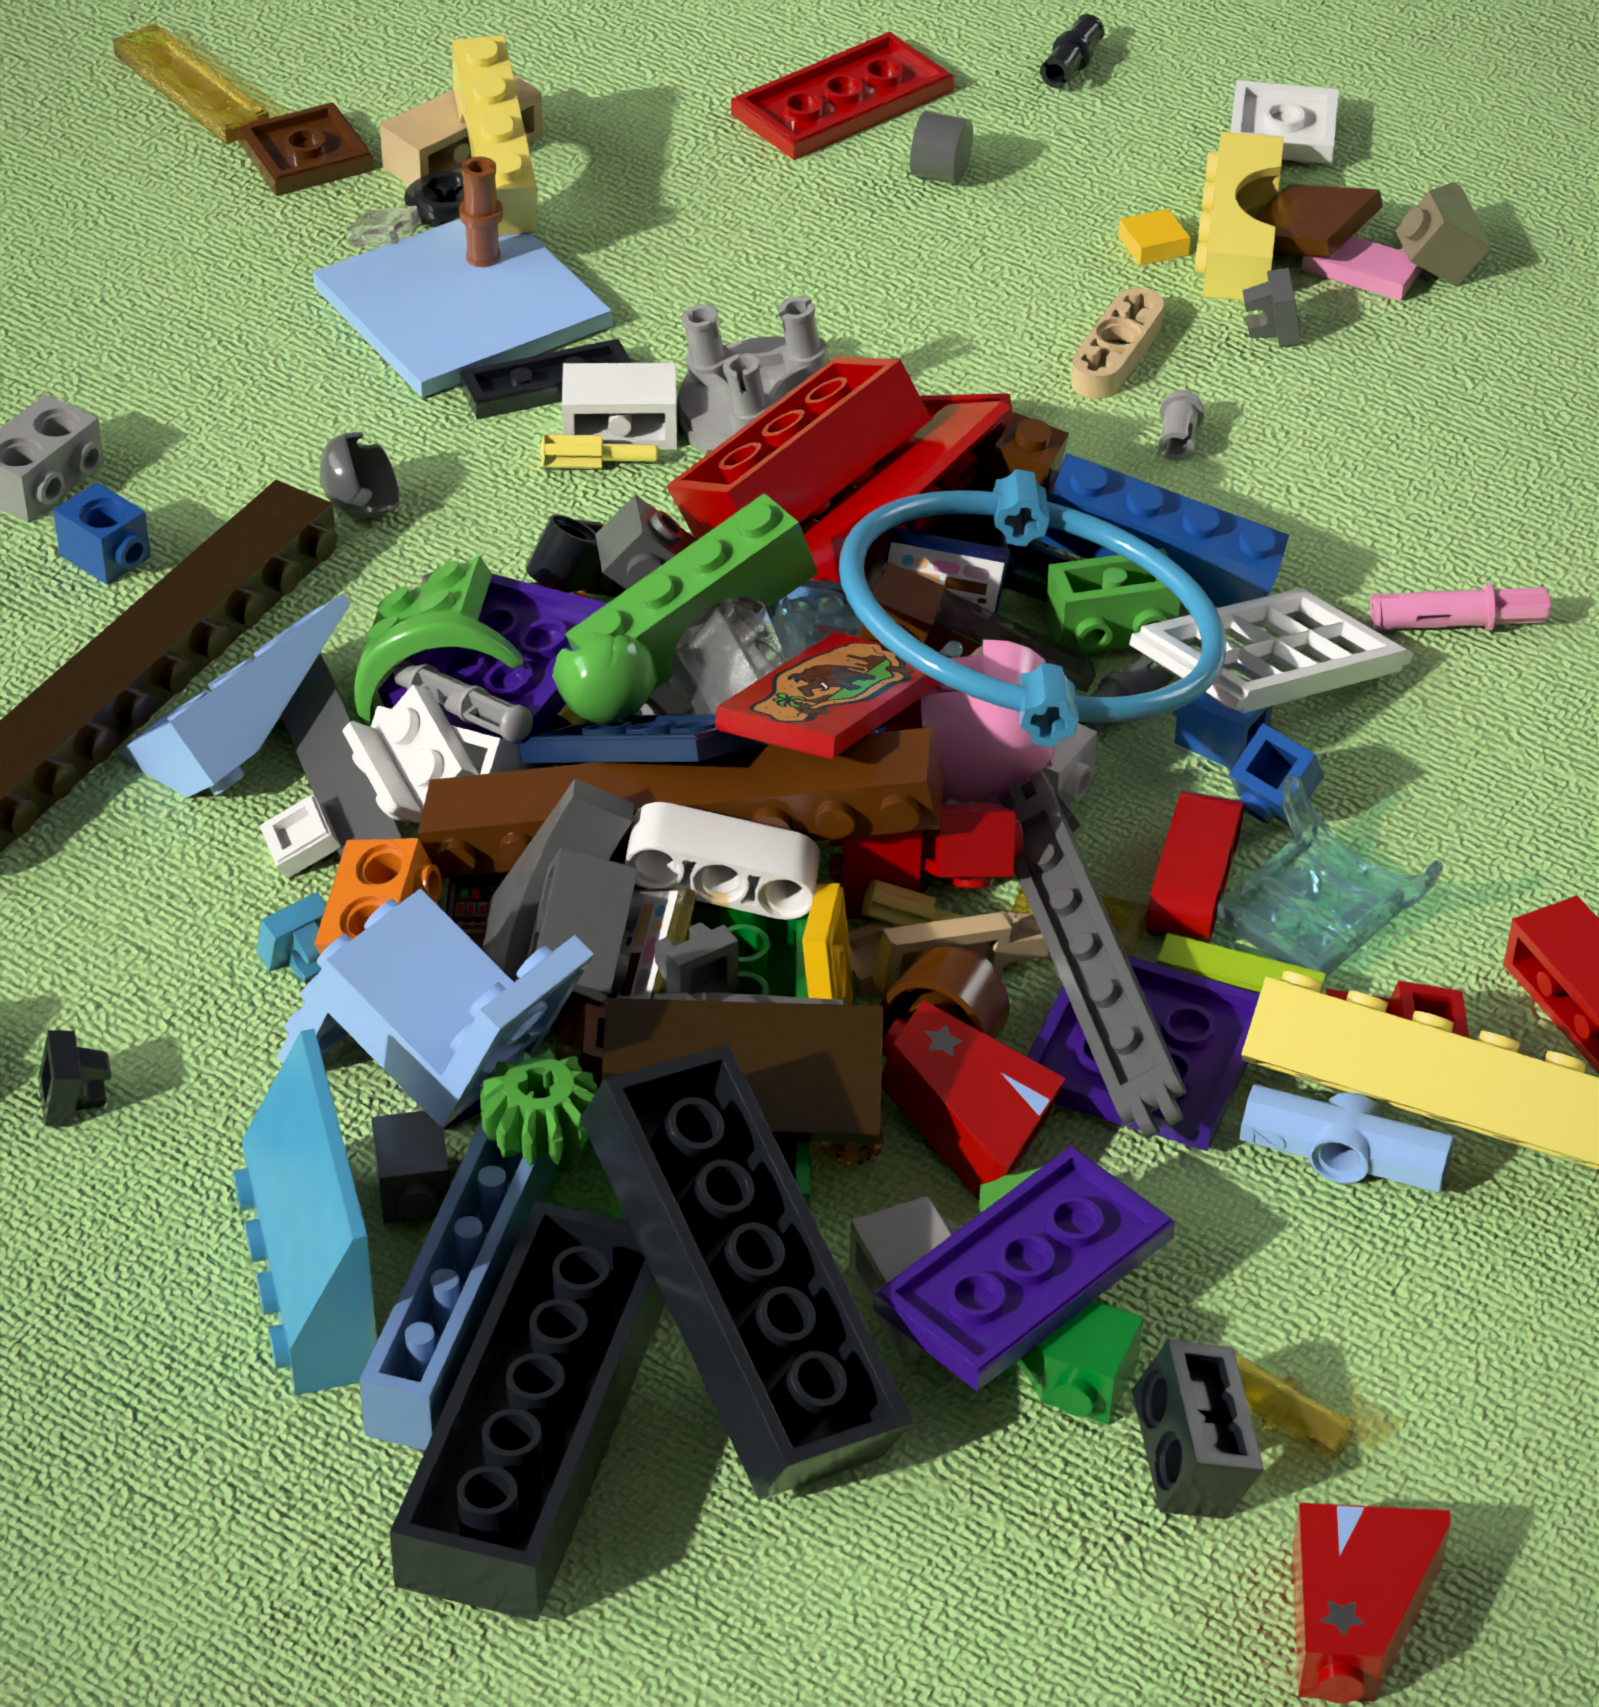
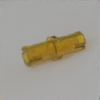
(1287, 1407)

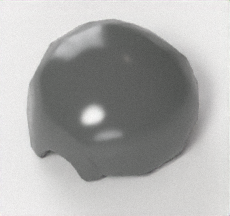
(358, 477)

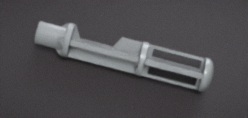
(468, 702)

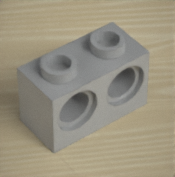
(46, 455)

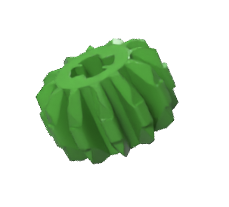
(537, 1106)

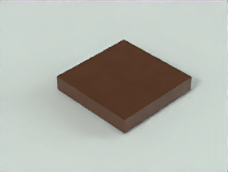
(305, 148)
(1318, 218)

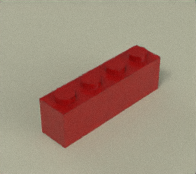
(1557, 963)

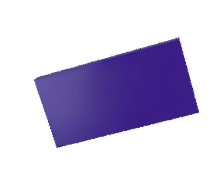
(1023, 1267)

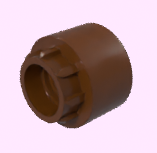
(955, 982)

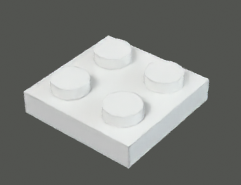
(1295, 112)

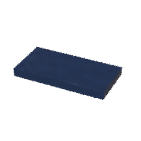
(635, 740)

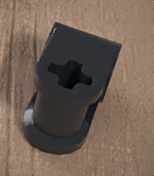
(570, 559)

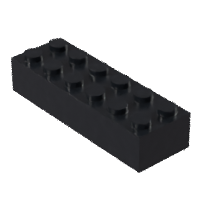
(744, 1270)
(529, 1416)

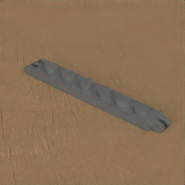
(1093, 962)

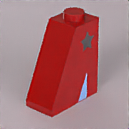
(967, 1093)
(1359, 1592)

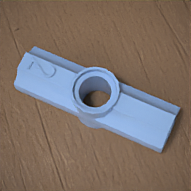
(1347, 1138)

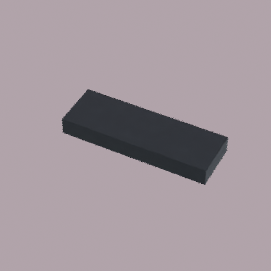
(530, 380)

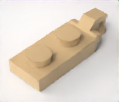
(996, 936)

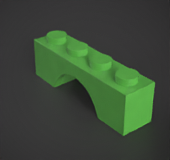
(748, 555)

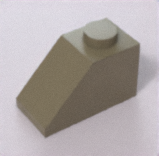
(1444, 234)

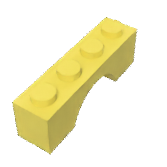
(495, 125)
(1238, 183)

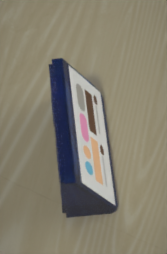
(961, 566)

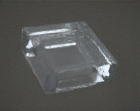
(383, 226)

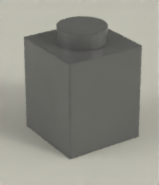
(410, 1166)

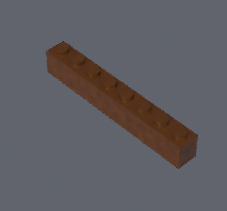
(870, 789)

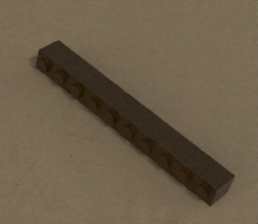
(156, 649)

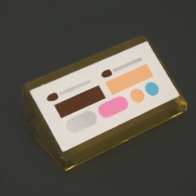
(662, 915)

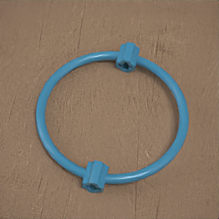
(1043, 696)

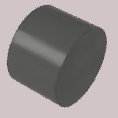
(941, 147)

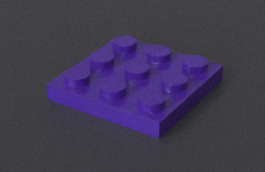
(536, 625)
(1204, 1033)

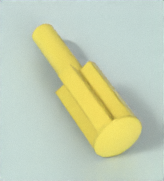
(588, 451)
(901, 905)

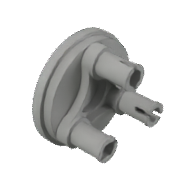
(743, 379)

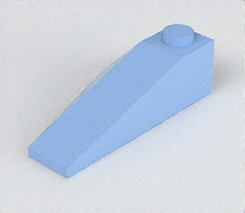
(222, 728)

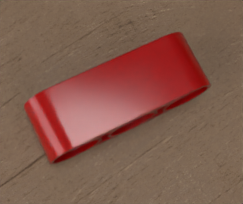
(1195, 866)

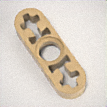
(1120, 360)

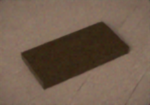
(806, 1063)

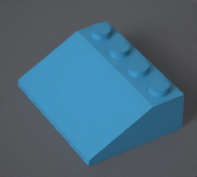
(307, 1228)

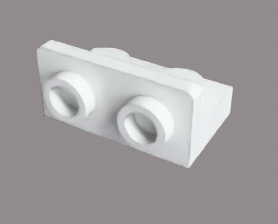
(408, 752)

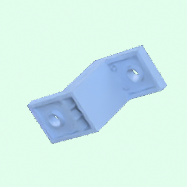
(433, 1002)

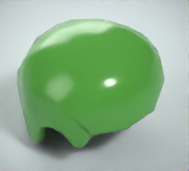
(605, 678)

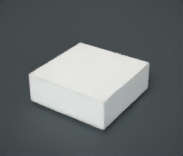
(300, 836)

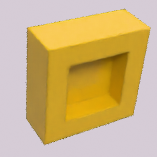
(1154, 237)

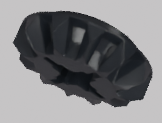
(436, 197)

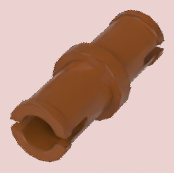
(480, 211)

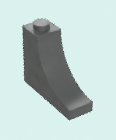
(582, 821)

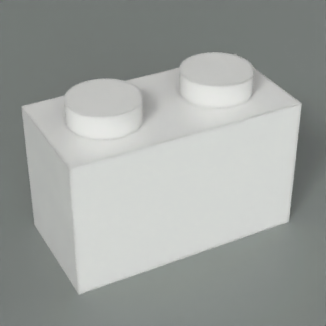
(621, 402)

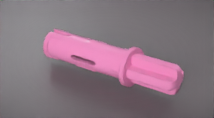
(1459, 608)

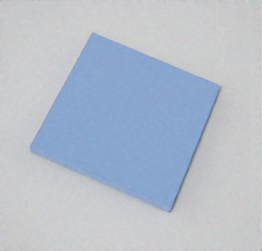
(444, 316)

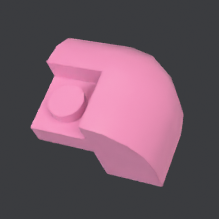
(979, 741)

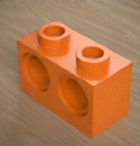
(368, 877)

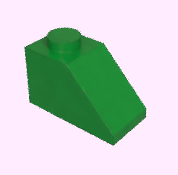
(1087, 1361)

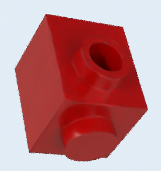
(973, 844)

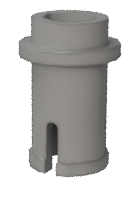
(1180, 416)

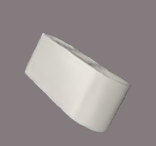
(724, 860)

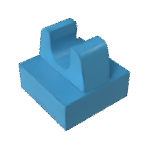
(290, 937)

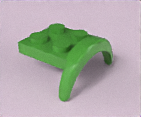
(429, 617)

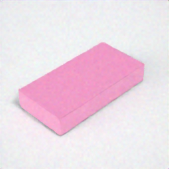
(1367, 267)

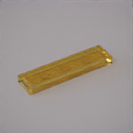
(188, 81)

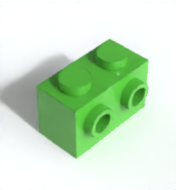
(1104, 601)

